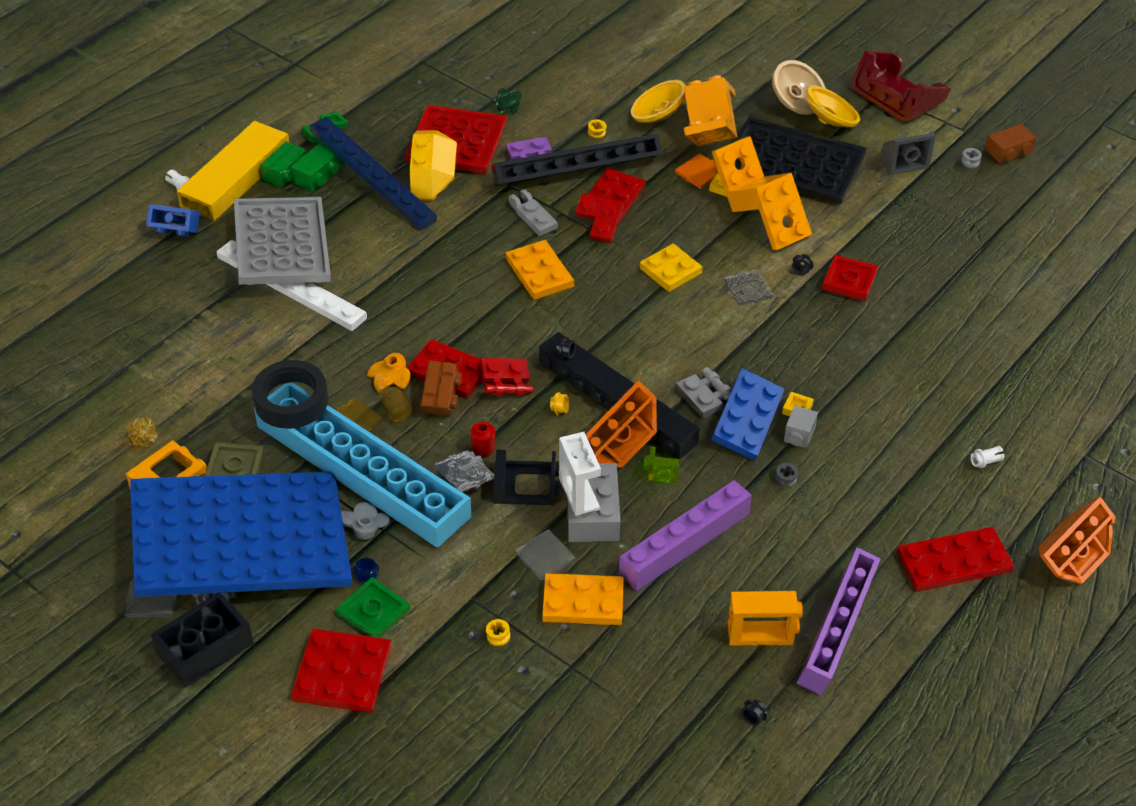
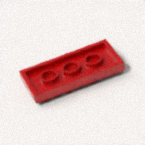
(954, 559)

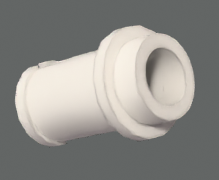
(177, 180)
(981, 458)

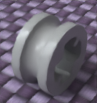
(971, 157)

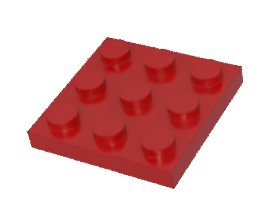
(341, 670)

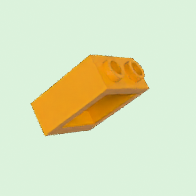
(763, 604)

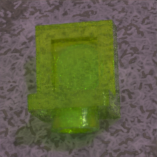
(661, 468)

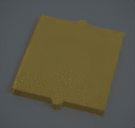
(360, 414)

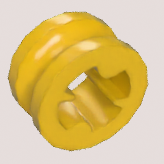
(594, 125)
(502, 638)

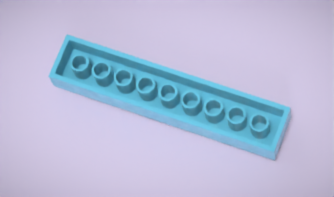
(373, 469)

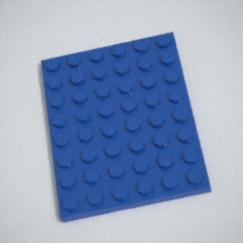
(237, 533)

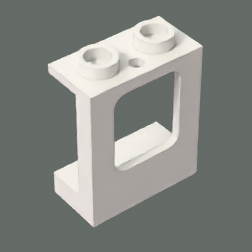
(576, 466)

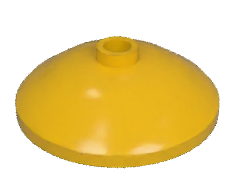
(659, 102)
(831, 108)

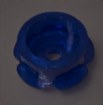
(364, 565)

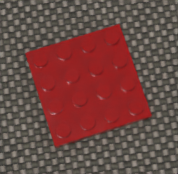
(474, 132)

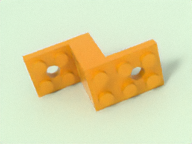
(710, 111)
(772, 195)

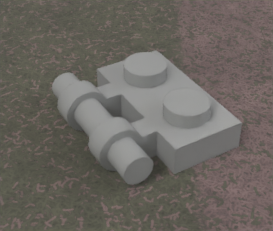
(698, 394)

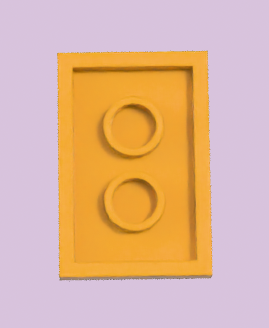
(539, 269)
(583, 599)

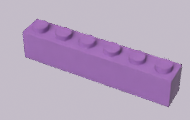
(684, 535)
(838, 621)

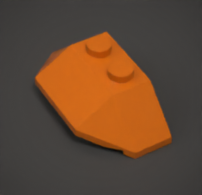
(625, 427)
(1079, 542)

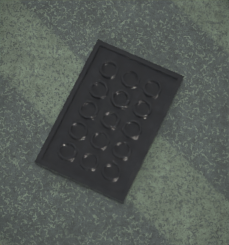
(817, 163)

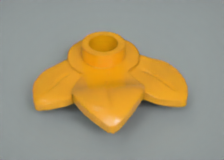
(387, 373)

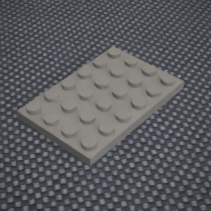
(281, 241)

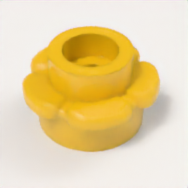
(559, 403)

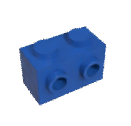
(173, 218)

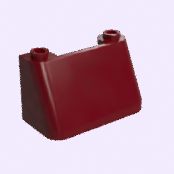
(881, 83)

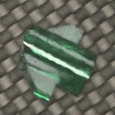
(508, 100)

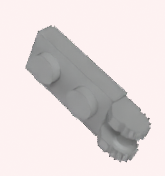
(533, 213)

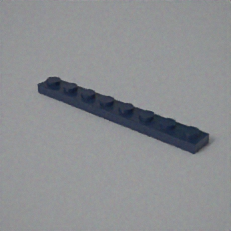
(373, 173)

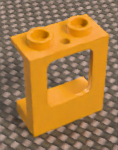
(193, 466)

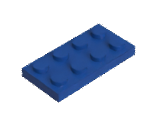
(747, 414)

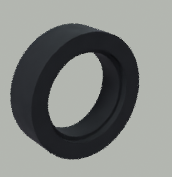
(290, 416)

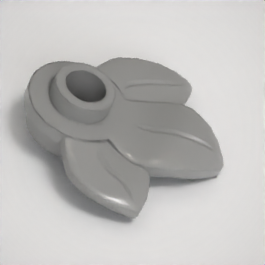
(364, 520)

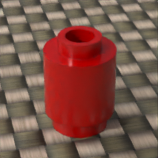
(483, 439)

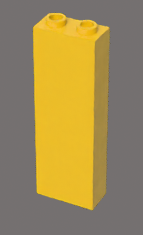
(230, 171)

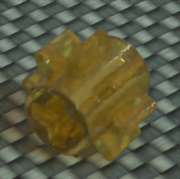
(142, 432)

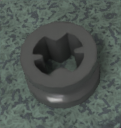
(786, 468)

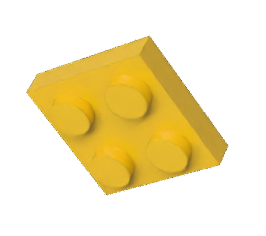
(671, 267)

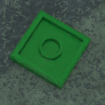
(373, 609)

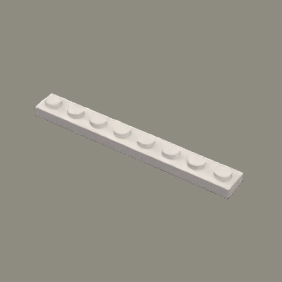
(308, 295)

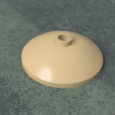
(791, 82)

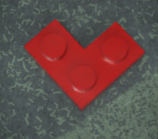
(604, 212)

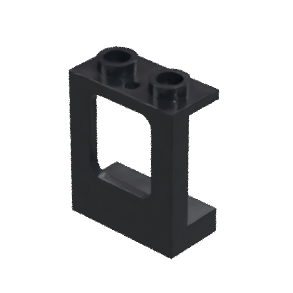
(506, 474)

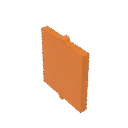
(698, 171)

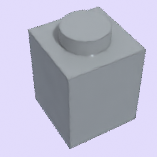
(800, 426)

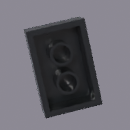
(202, 639)

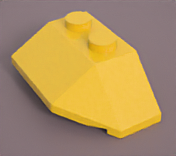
(431, 163)

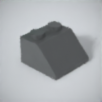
(908, 153)

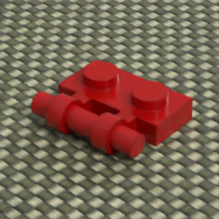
(505, 371)

